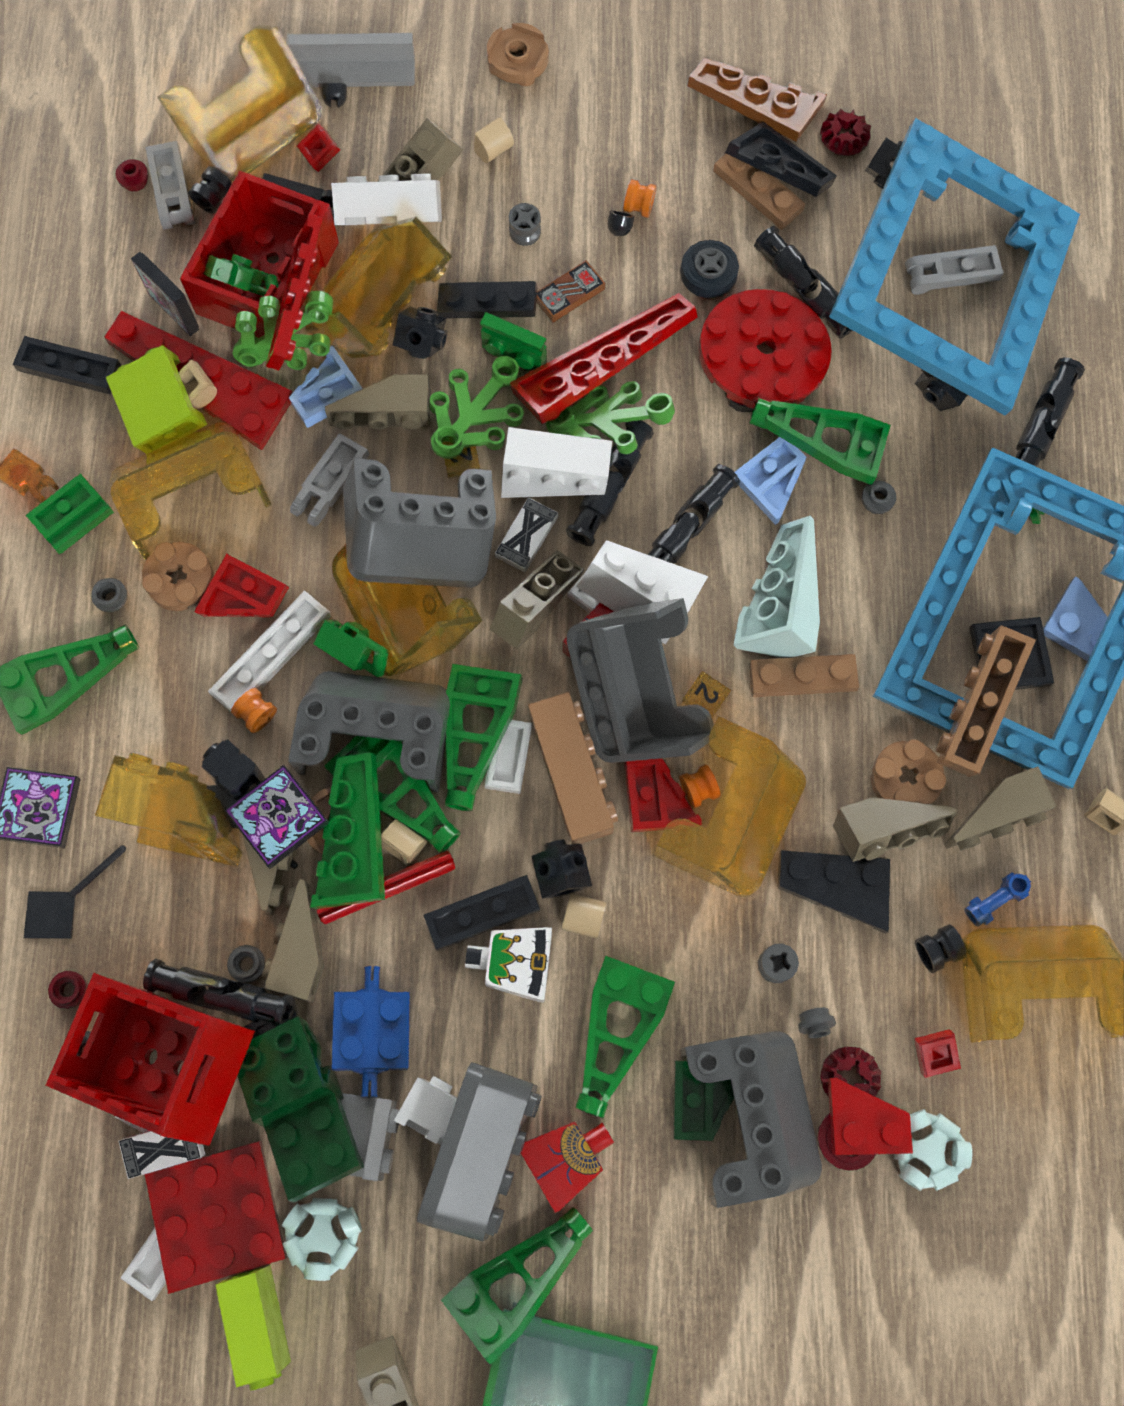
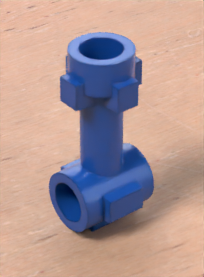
(1013, 887)

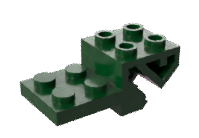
(298, 1109)

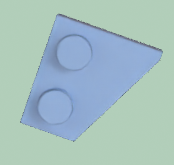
(322, 387)
(772, 477)
(1076, 620)

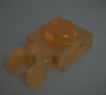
(24, 475)

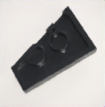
(781, 158)
(850, 888)

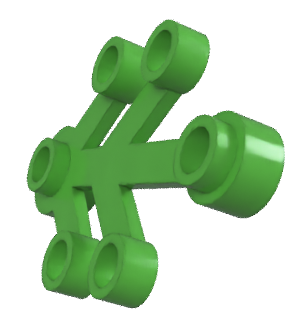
(254, 351)
(658, 409)
(473, 412)

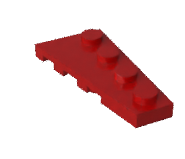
(294, 291)

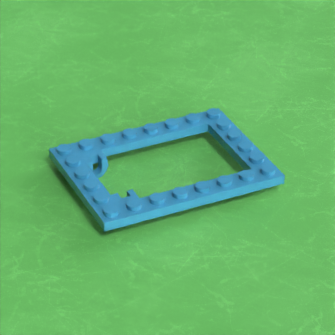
(1042, 229)
(999, 489)

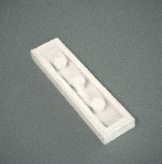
(271, 650)

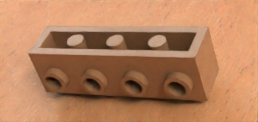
(985, 701)
(571, 769)

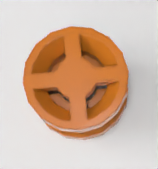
(639, 198)
(253, 710)
(700, 786)

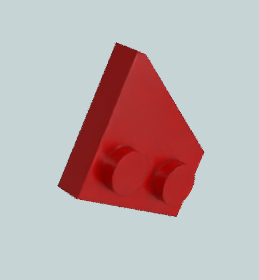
(241, 592)
(655, 796)
(866, 1123)

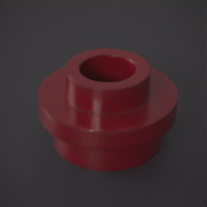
(135, 181)
(57, 986)

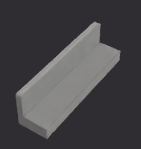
(355, 58)

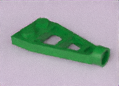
(865, 444)
(479, 688)
(22, 693)
(429, 818)
(636, 989)
(480, 1316)

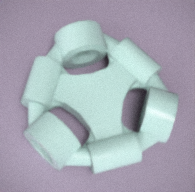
(931, 1153)
(321, 1237)

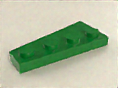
(353, 845)

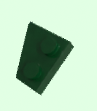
(698, 1105)

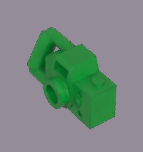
(239, 274)
(352, 646)

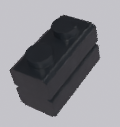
(231, 769)

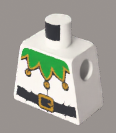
(515, 961)

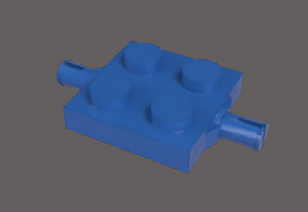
(370, 1031)

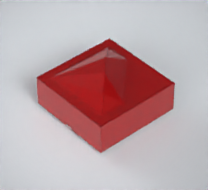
(318, 147)
(937, 1053)

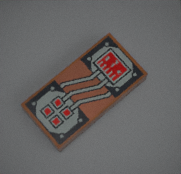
(570, 291)

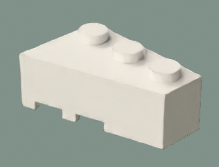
(387, 200)
(554, 464)
(631, 578)
(428, 1108)

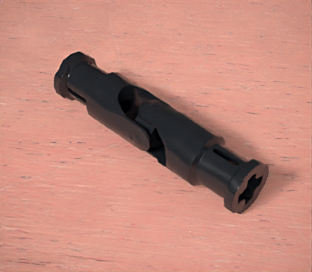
(793, 266)
(1049, 411)
(707, 500)
(597, 508)
(223, 994)

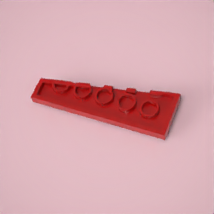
(584, 368)
(242, 397)

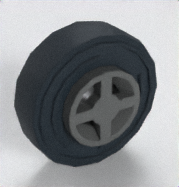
(709, 256)

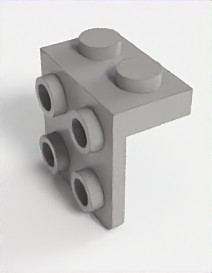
(372, 1126)

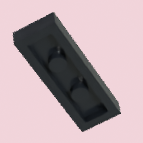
(496, 298)
(65, 364)
(481, 912)

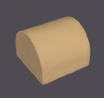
(493, 140)
(197, 385)
(1107, 811)
(402, 842)
(584, 916)

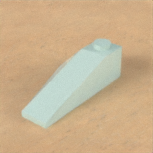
(785, 608)

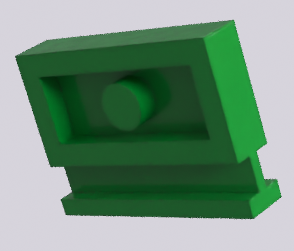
(510, 340)
(69, 513)

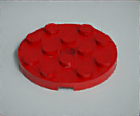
(782, 322)

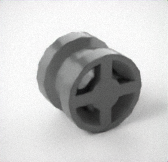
(525, 215)
(773, 968)

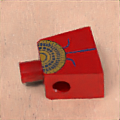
(565, 1160)

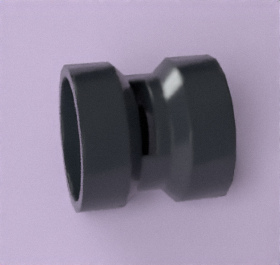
(210, 190)
(941, 948)

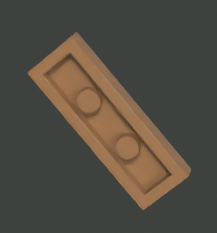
(760, 190)
(804, 675)

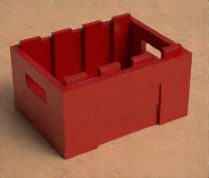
(255, 228)
(117, 1069)

